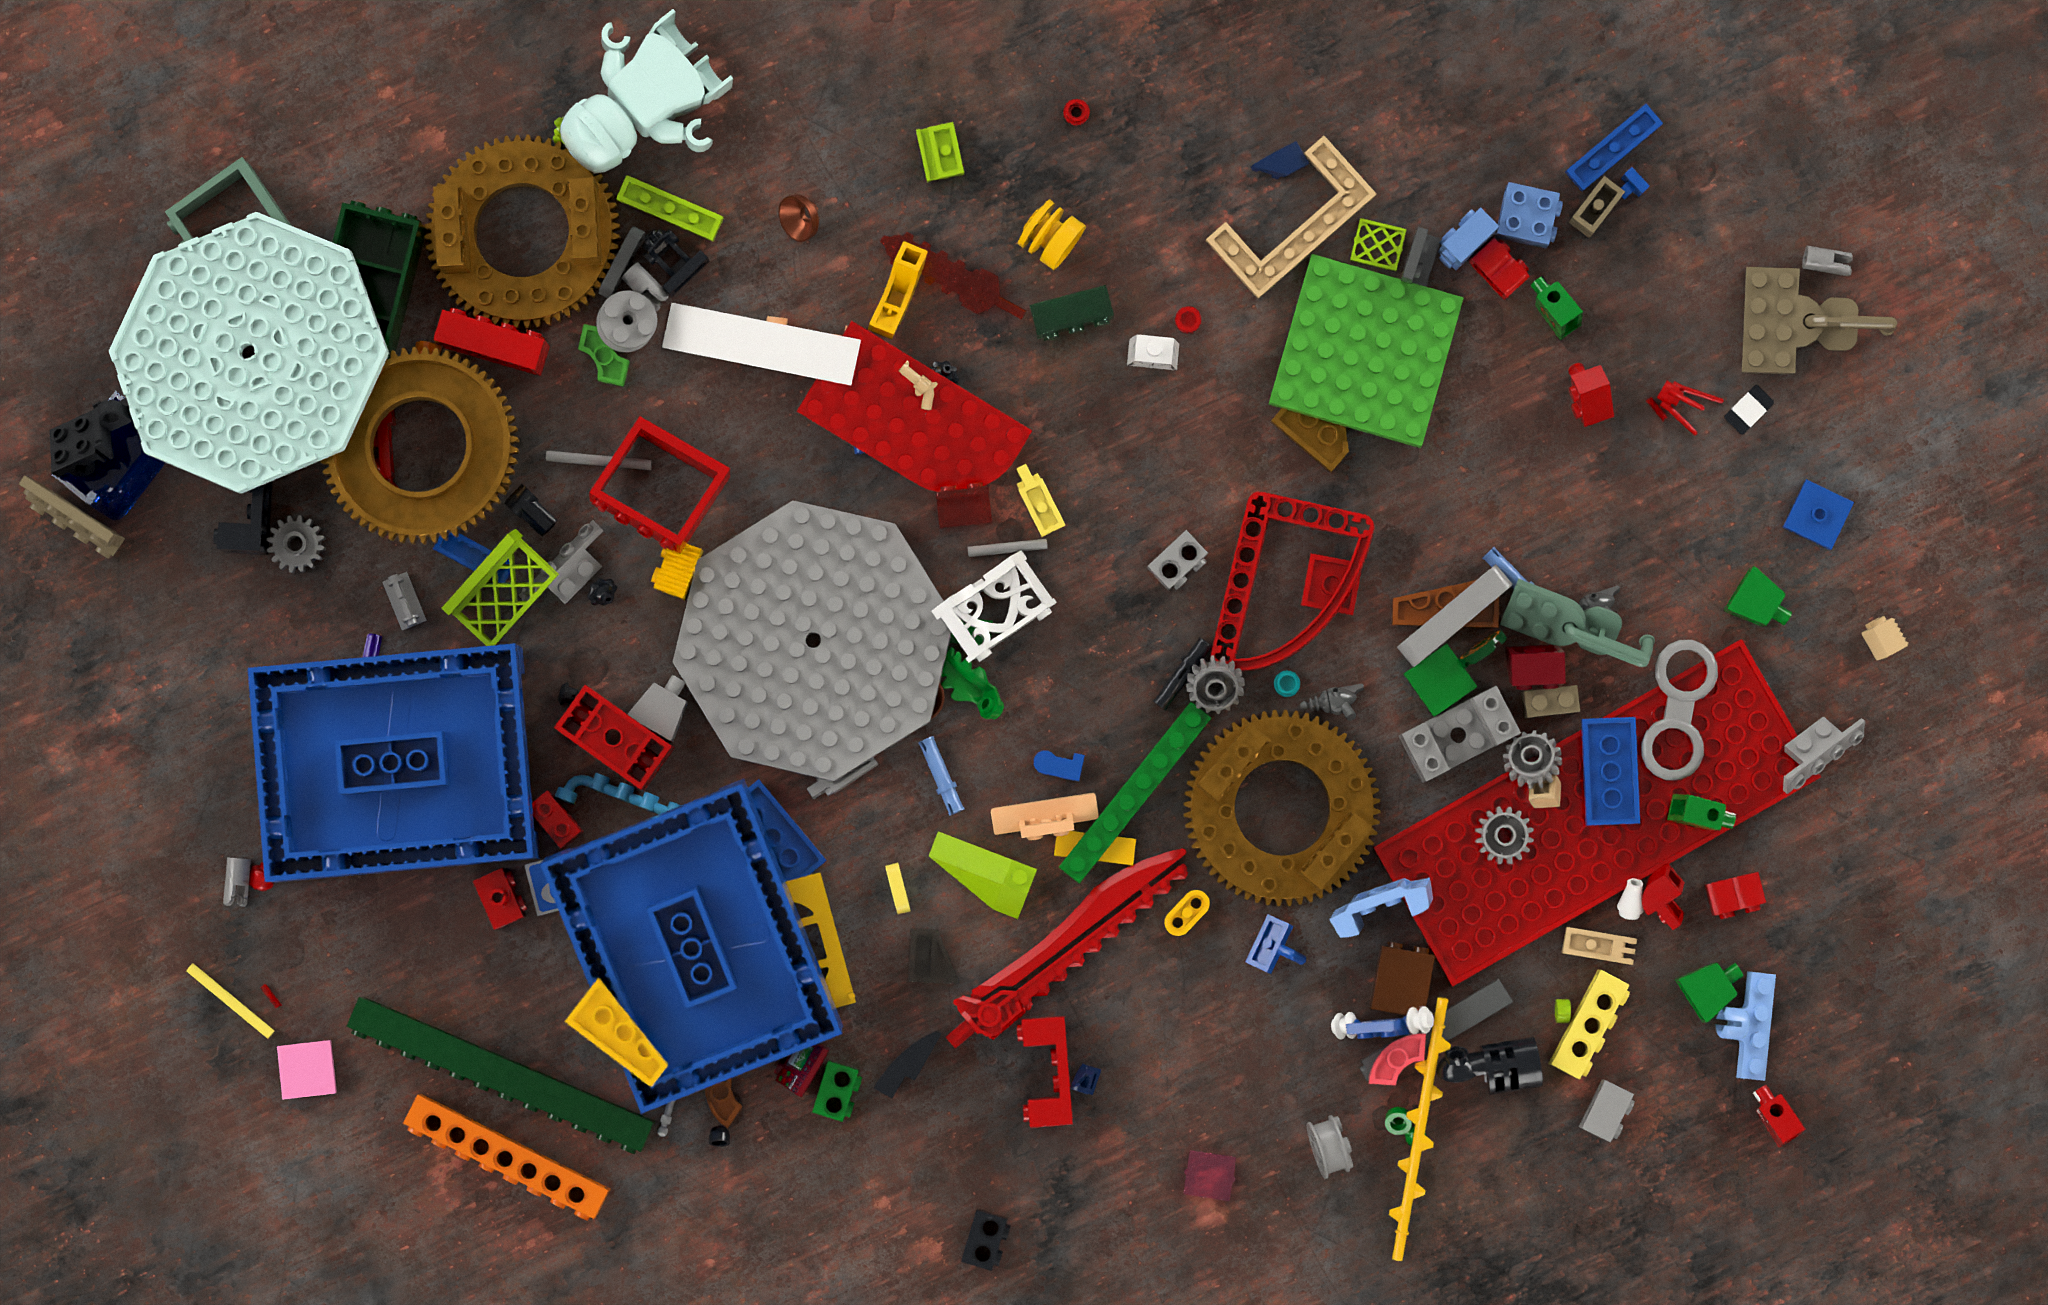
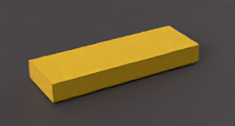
(1119, 852)

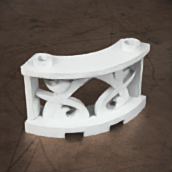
(955, 607)

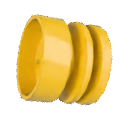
(1051, 234)

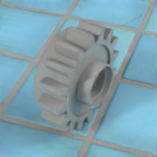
(286, 534)
(1211, 672)
(1532, 772)
(1490, 840)

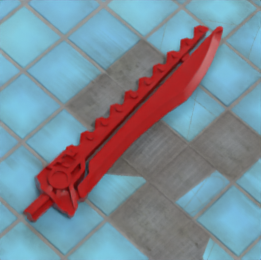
(1007, 1006)

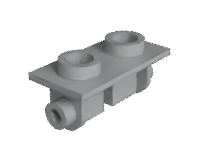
(404, 600)

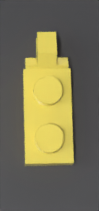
(1039, 502)

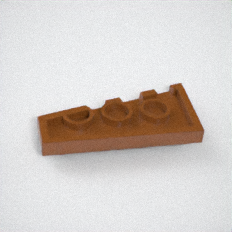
(1422, 606)

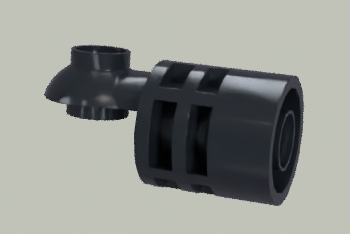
(1504, 1065)

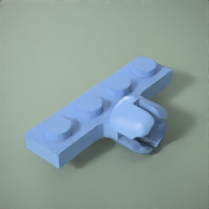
(1751, 1025)

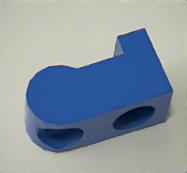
(1048, 764)

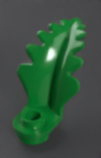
(971, 685)

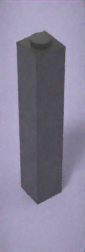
(1458, 1017)

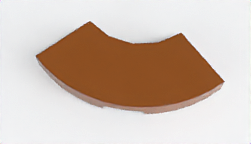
(723, 1102)

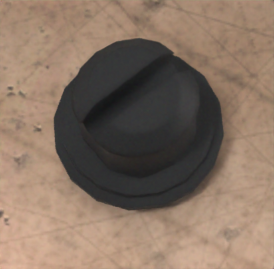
(566, 694)

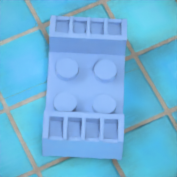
(1348, 920)

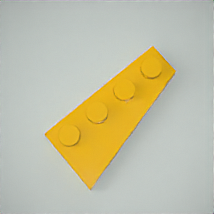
(611, 1029)

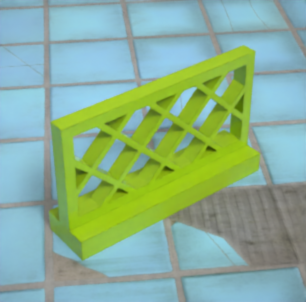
(480, 578)

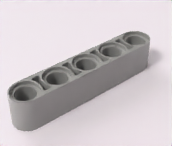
(1454, 615)

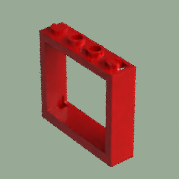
(680, 450)

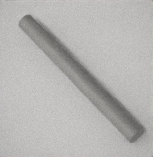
(598, 460)

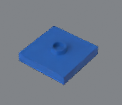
(1818, 514)

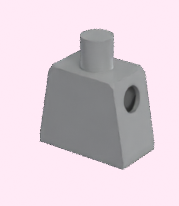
(661, 708)

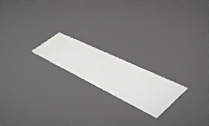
(761, 343)

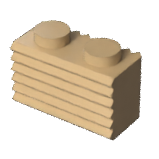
(1884, 637)

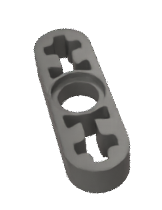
(622, 262)

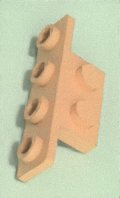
(1045, 816)

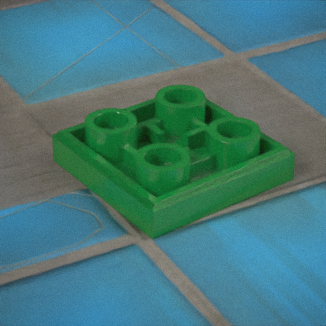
(1440, 680)

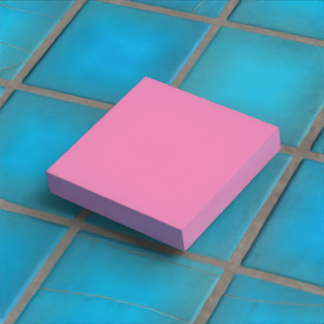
(306, 1069)

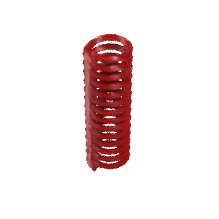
(1655, 407)
(272, 996)

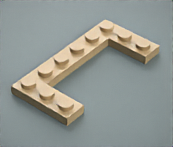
(1264, 274)

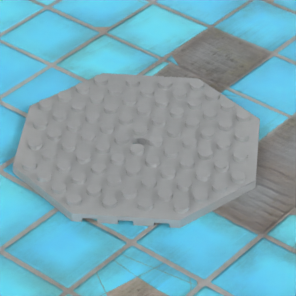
(801, 704)

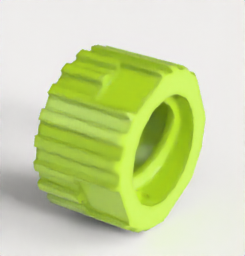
(1562, 1010)

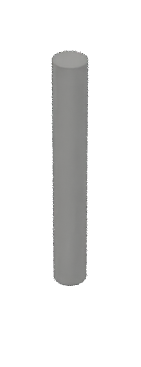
(1009, 547)

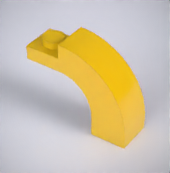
(899, 290)

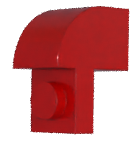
(1659, 894)

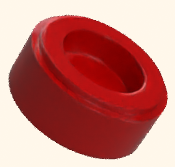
(1188, 320)

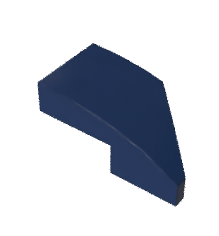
(1282, 162)
(1086, 1079)

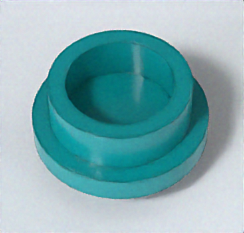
(1287, 683)

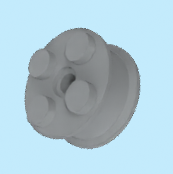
(637, 311)
(1329, 1147)

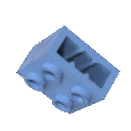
(1528, 215)
(1460, 245)

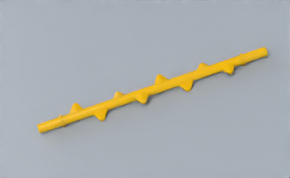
(1419, 1118)

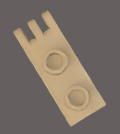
(1597, 945)

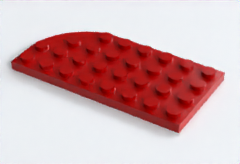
(883, 417)

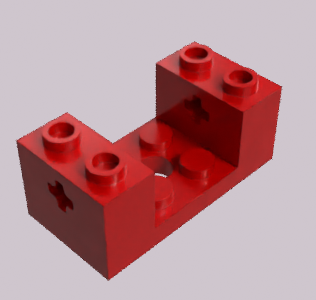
(636, 755)
(1056, 1109)

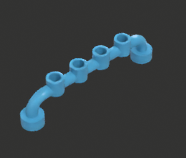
(623, 792)

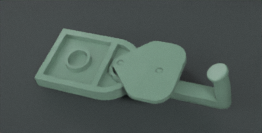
(1543, 616)

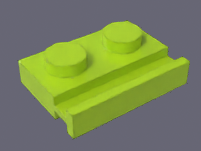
(940, 152)

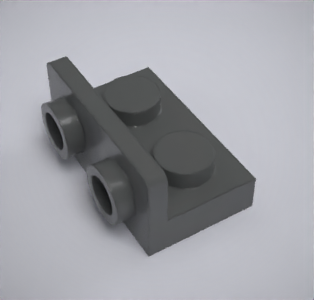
(1420, 258)

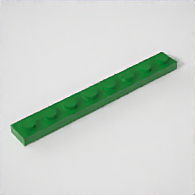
(1135, 792)

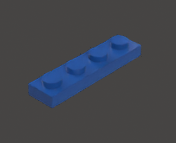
(1614, 147)

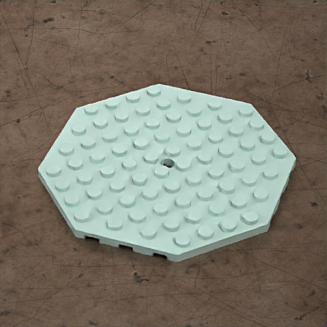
(260, 414)

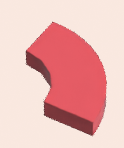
(1396, 1057)

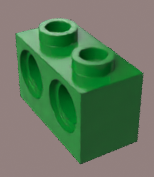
(830, 1089)

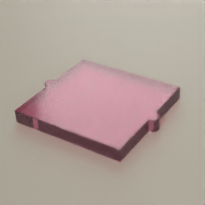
(1209, 1175)

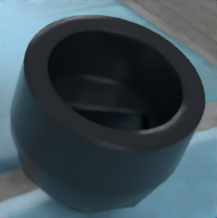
(719, 1136)

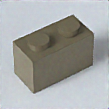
(1596, 207)
(1550, 702)

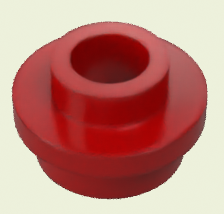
(1079, 104)

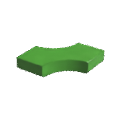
(610, 366)

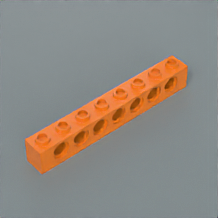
(594, 1192)

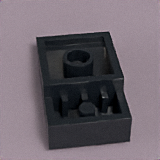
(907, 1064)

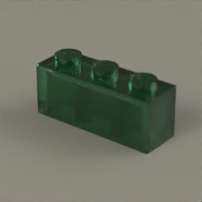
(1072, 313)

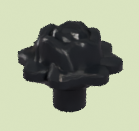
(946, 370)
(602, 592)

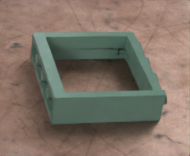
(214, 186)

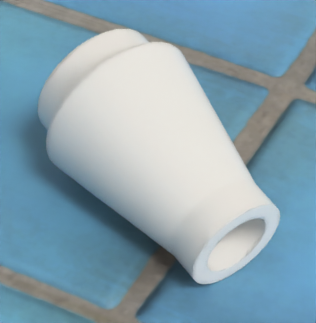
(1630, 903)

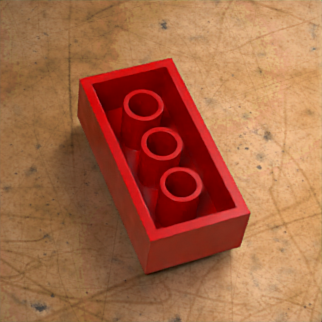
(491, 342)

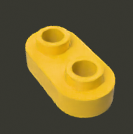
(1186, 912)

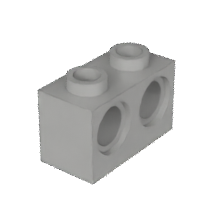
(1173, 556)

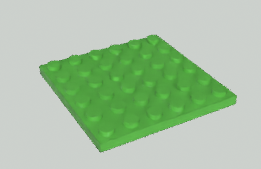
(1366, 351)

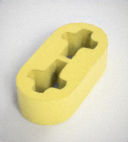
(897, 888)

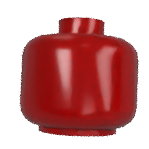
(257, 878)

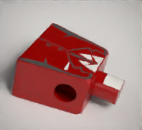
(1781, 1128)

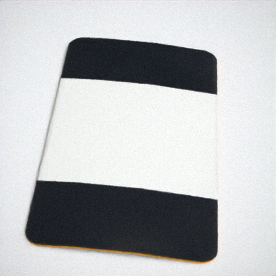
(1749, 409)

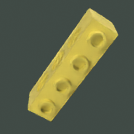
(1563, 1056)

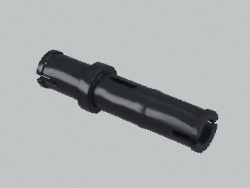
(1179, 677)

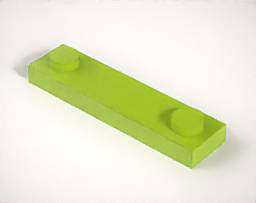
(669, 208)

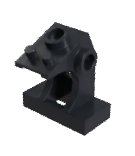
(657, 244)

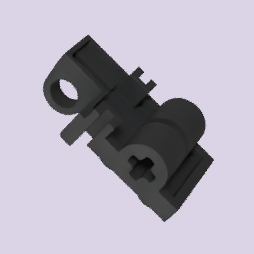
(87, 438)

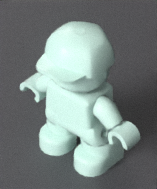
(642, 98)

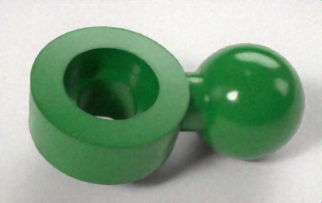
(1399, 1126)

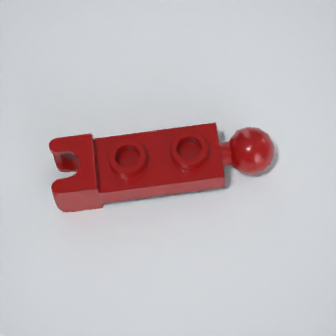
(383, 440)

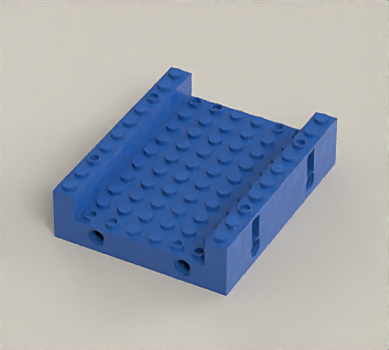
(392, 763)
(696, 941)

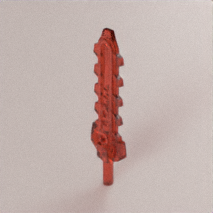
(977, 290)

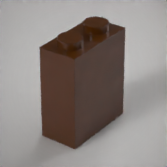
(1401, 979)

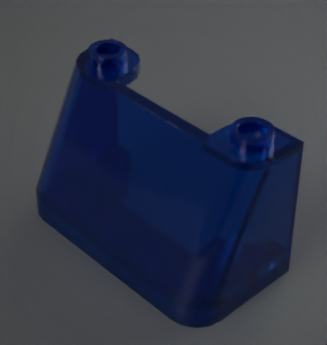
(119, 480)

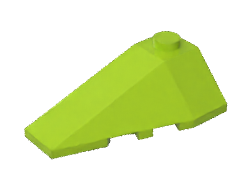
(991, 877)

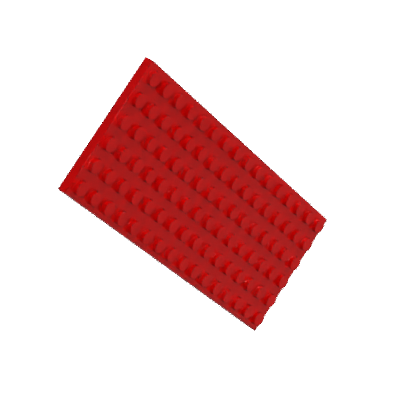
(1494, 908)

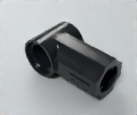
(526, 506)

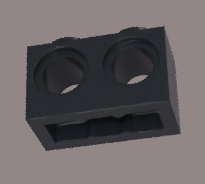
(978, 1238)

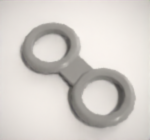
(1679, 710)

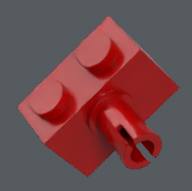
(1590, 394)
(500, 898)

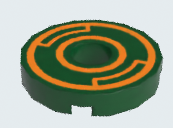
(1482, 649)

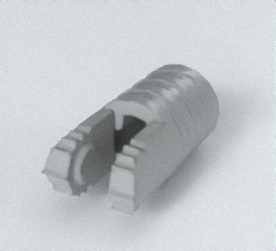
(1825, 260)
(645, 284)
(237, 874)

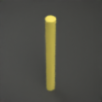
(230, 1001)

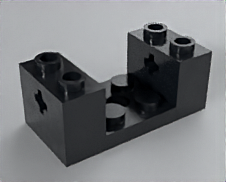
(252, 537)

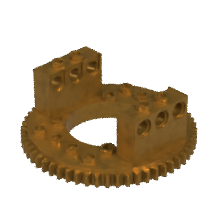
(474, 185)
(474, 485)
(1348, 799)

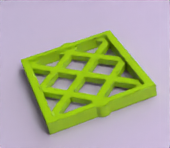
(1398, 249)

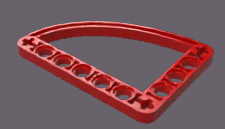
(1250, 568)

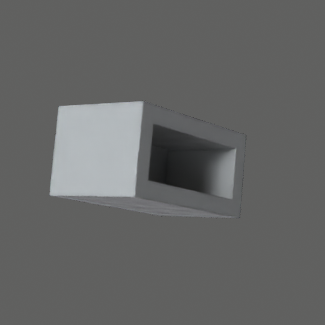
(1607, 1111)

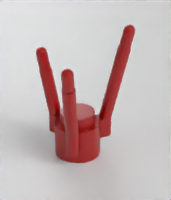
(1673, 393)

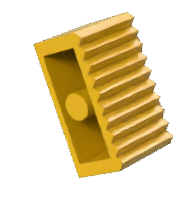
(676, 571)

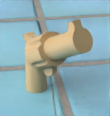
(921, 384)

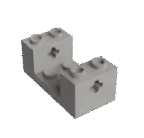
(1485, 725)

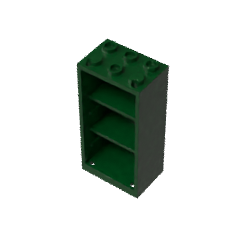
(387, 259)

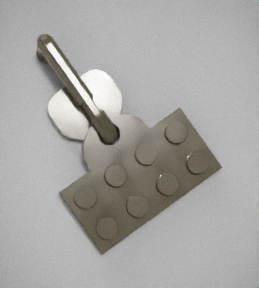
(1776, 325)

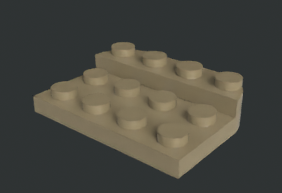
(69, 515)

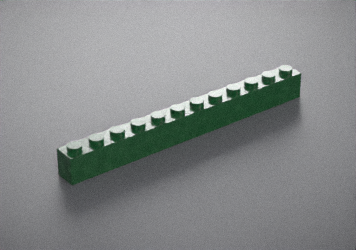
(501, 1074)

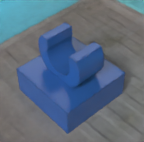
(1633, 183)

